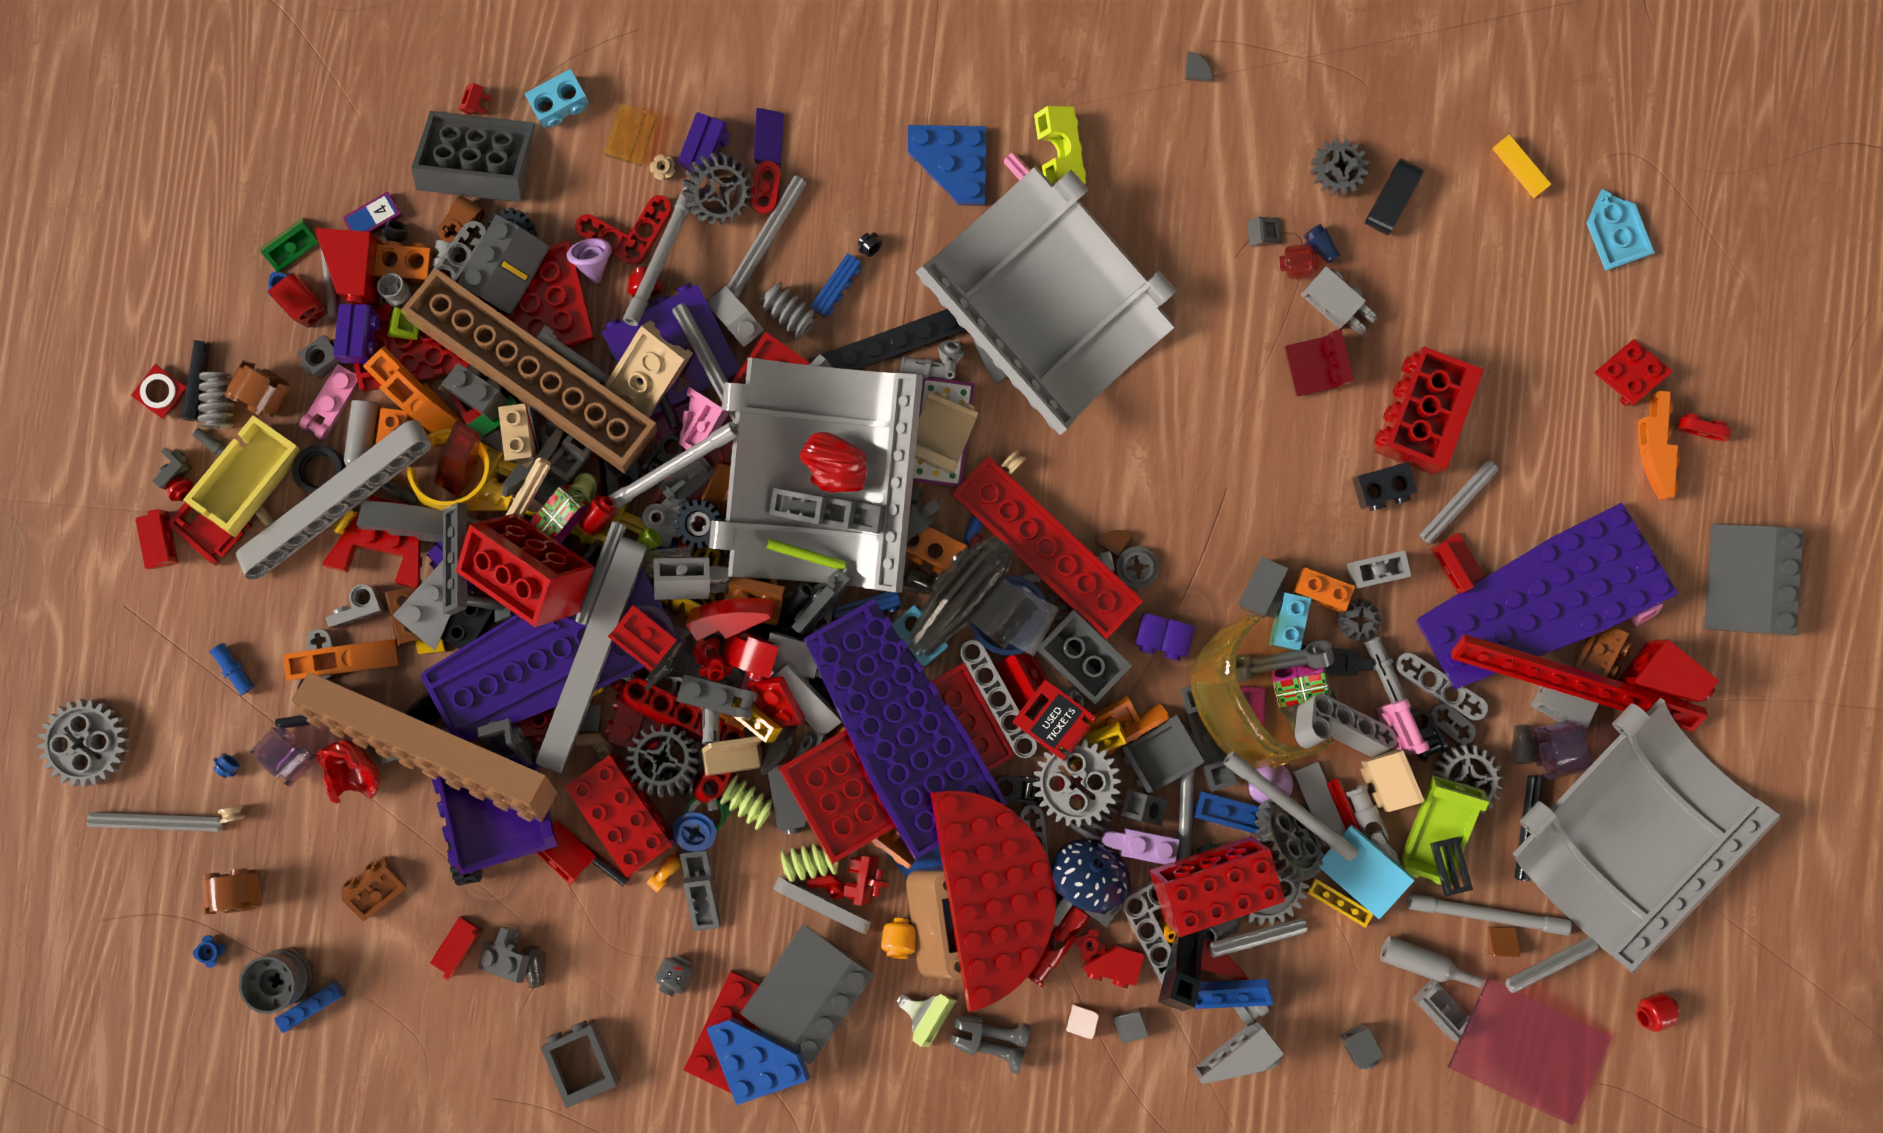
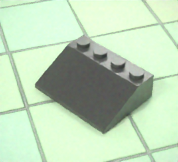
(473, 156)
(1753, 579)
(807, 993)

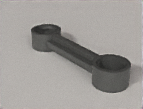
(1316, 655)

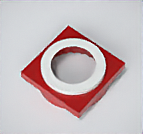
(176, 391)

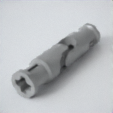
(1366, 813)

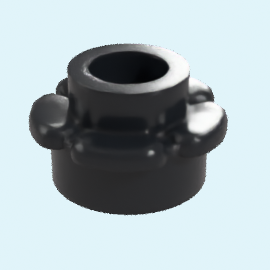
(395, 231)
(869, 244)

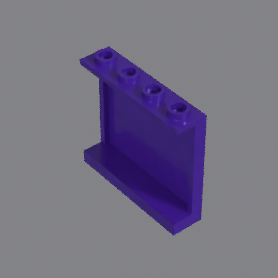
(621, 334)
(486, 834)

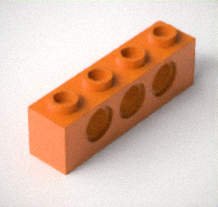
(930, 536)

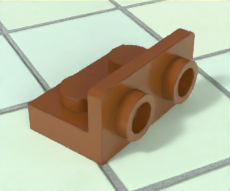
(748, 588)
(394, 600)
(1605, 652)
(372, 888)

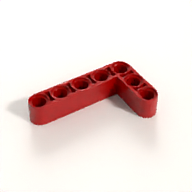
(645, 706)

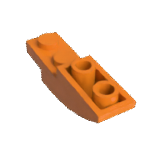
(409, 394)
(1657, 456)
(341, 659)

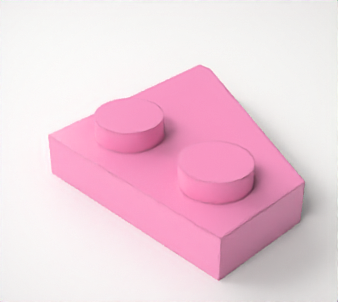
(701, 419)

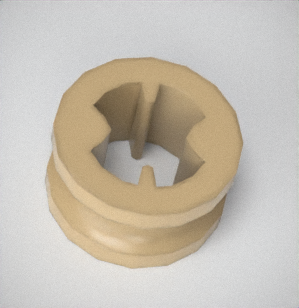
(1014, 461)
(231, 814)

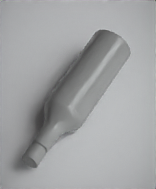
(360, 429)
(1424, 962)

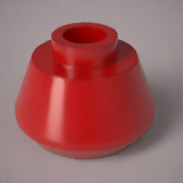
(636, 278)

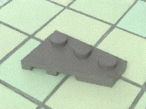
(424, 609)

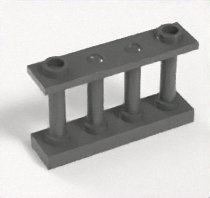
(454, 585)

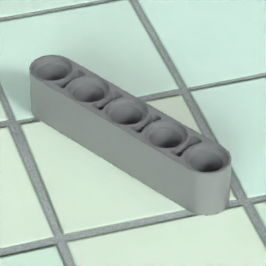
(988, 689)

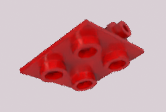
(1633, 373)

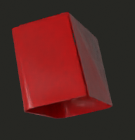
(298, 300)

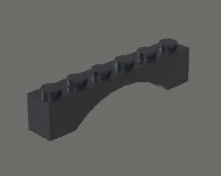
(1183, 970)

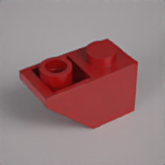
(1116, 963)

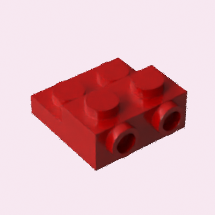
(629, 723)

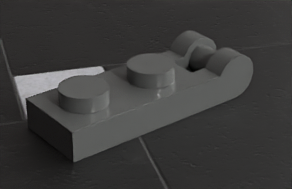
(716, 697)

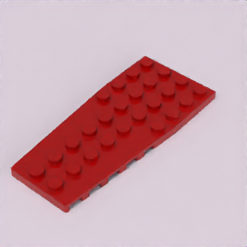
(551, 300)

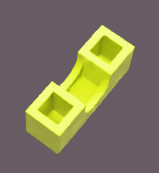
(1059, 127)

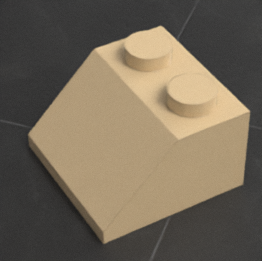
(1391, 781)

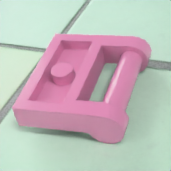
(1400, 720)

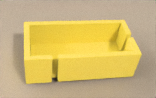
(243, 476)

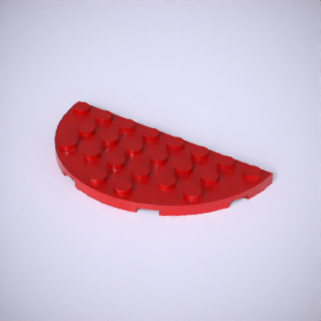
(996, 893)

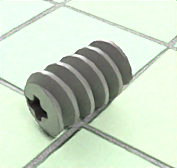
(788, 310)
(215, 400)

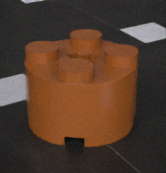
(258, 388)
(230, 892)

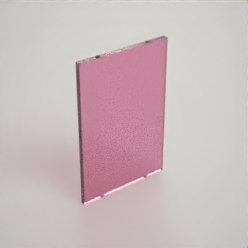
(1529, 1051)

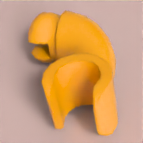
(659, 878)

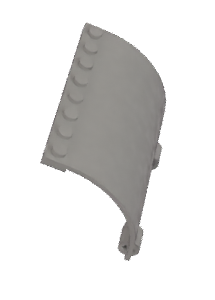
(1050, 295)
(774, 420)
(1640, 837)

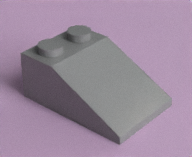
(1243, 1054)

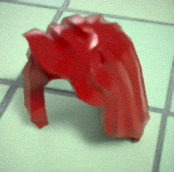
(834, 463)
(347, 769)

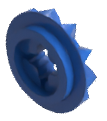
(699, 841)

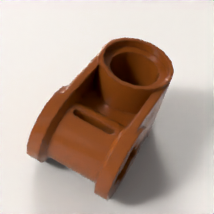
(460, 213)

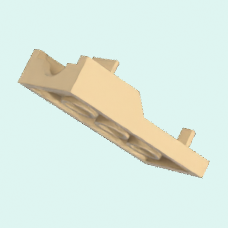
(654, 362)

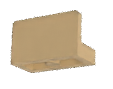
(731, 756)

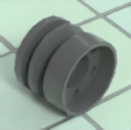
(264, 989)

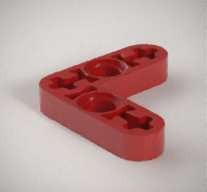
(625, 241)

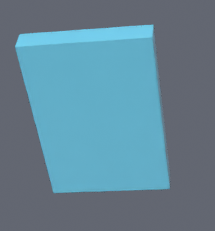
(1370, 877)

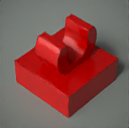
(471, 99)

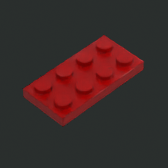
(730, 1002)

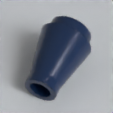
(1321, 240)

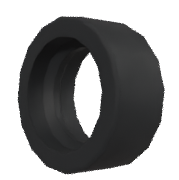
(305, 456)

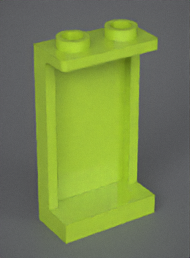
(1446, 813)

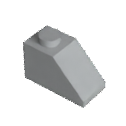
(734, 316)

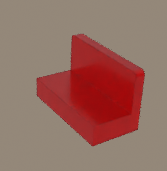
(156, 539)
(1458, 563)
(1021, 677)
(569, 857)
(456, 947)

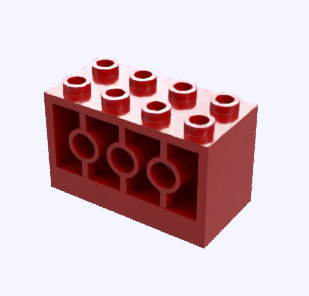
(1433, 405)
(524, 569)
(621, 814)
(1217, 886)

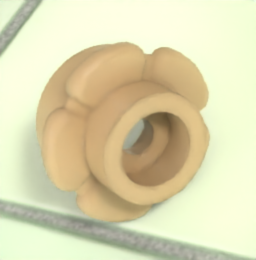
(662, 174)

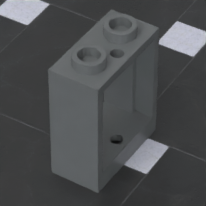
(593, 1088)

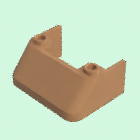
(925, 893)

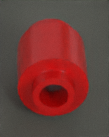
(597, 515)

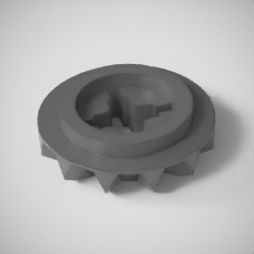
(1144, 557)
(1351, 629)

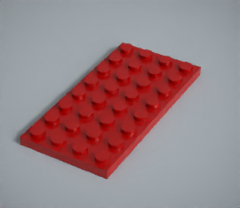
(837, 791)

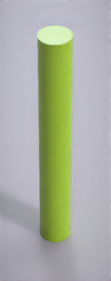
(805, 554)

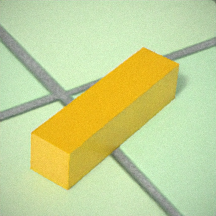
(1521, 166)
(760, 723)
(1107, 738)
(1339, 902)

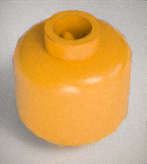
(899, 939)

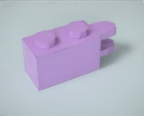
(1142, 845)

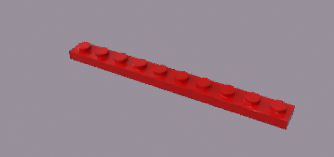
(1571, 680)

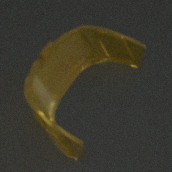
(1225, 708)

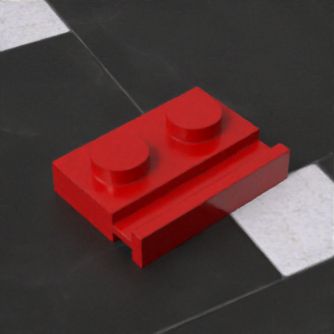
(642, 638)
(777, 701)

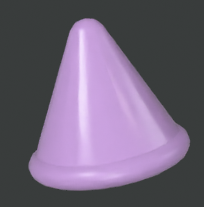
(590, 257)
(1278, 776)

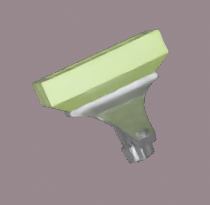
(927, 1016)

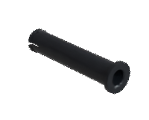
(197, 365)

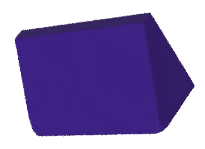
(768, 136)

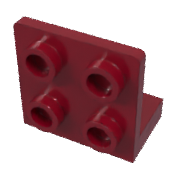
(1319, 364)

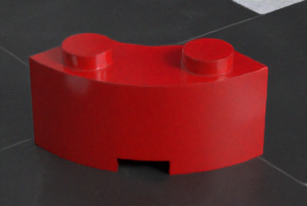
(750, 654)

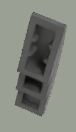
(563, 467)
(826, 510)
(402, 520)
(700, 887)

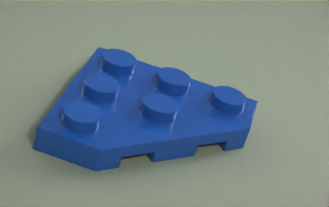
(952, 159)
(755, 1061)

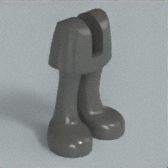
(974, 1044)

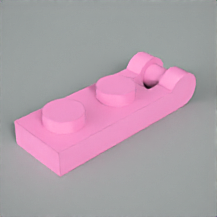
(330, 402)

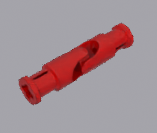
(1065, 932)

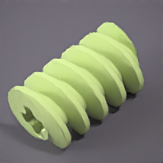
(746, 801)
(806, 862)

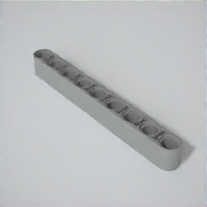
(333, 499)
(591, 655)

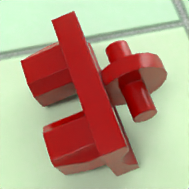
(868, 881)

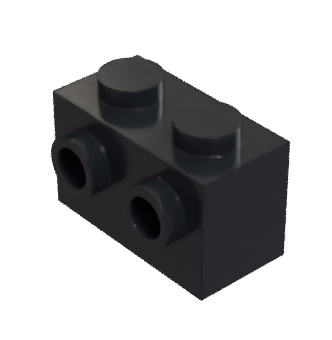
(467, 625)

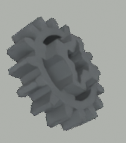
(1339, 156)

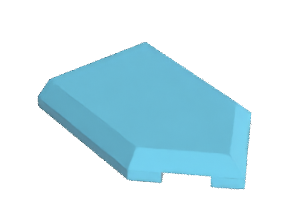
(1618, 231)

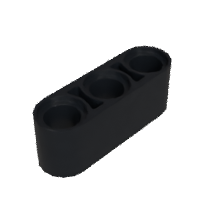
(1394, 196)

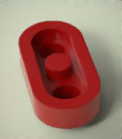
(765, 188)
(1712, 430)

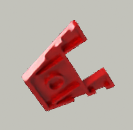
(381, 541)

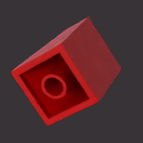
(351, 263)
(1670, 672)

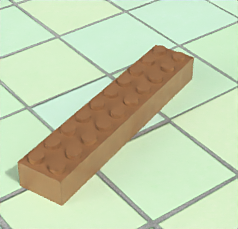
(530, 370)
(425, 747)

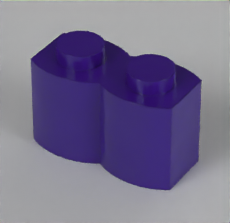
(1165, 636)

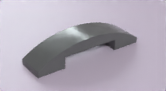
(518, 475)
(1216, 773)

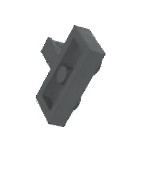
(503, 958)

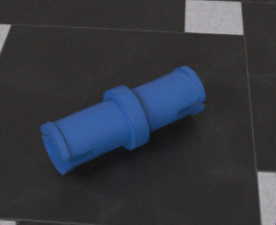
(232, 669)

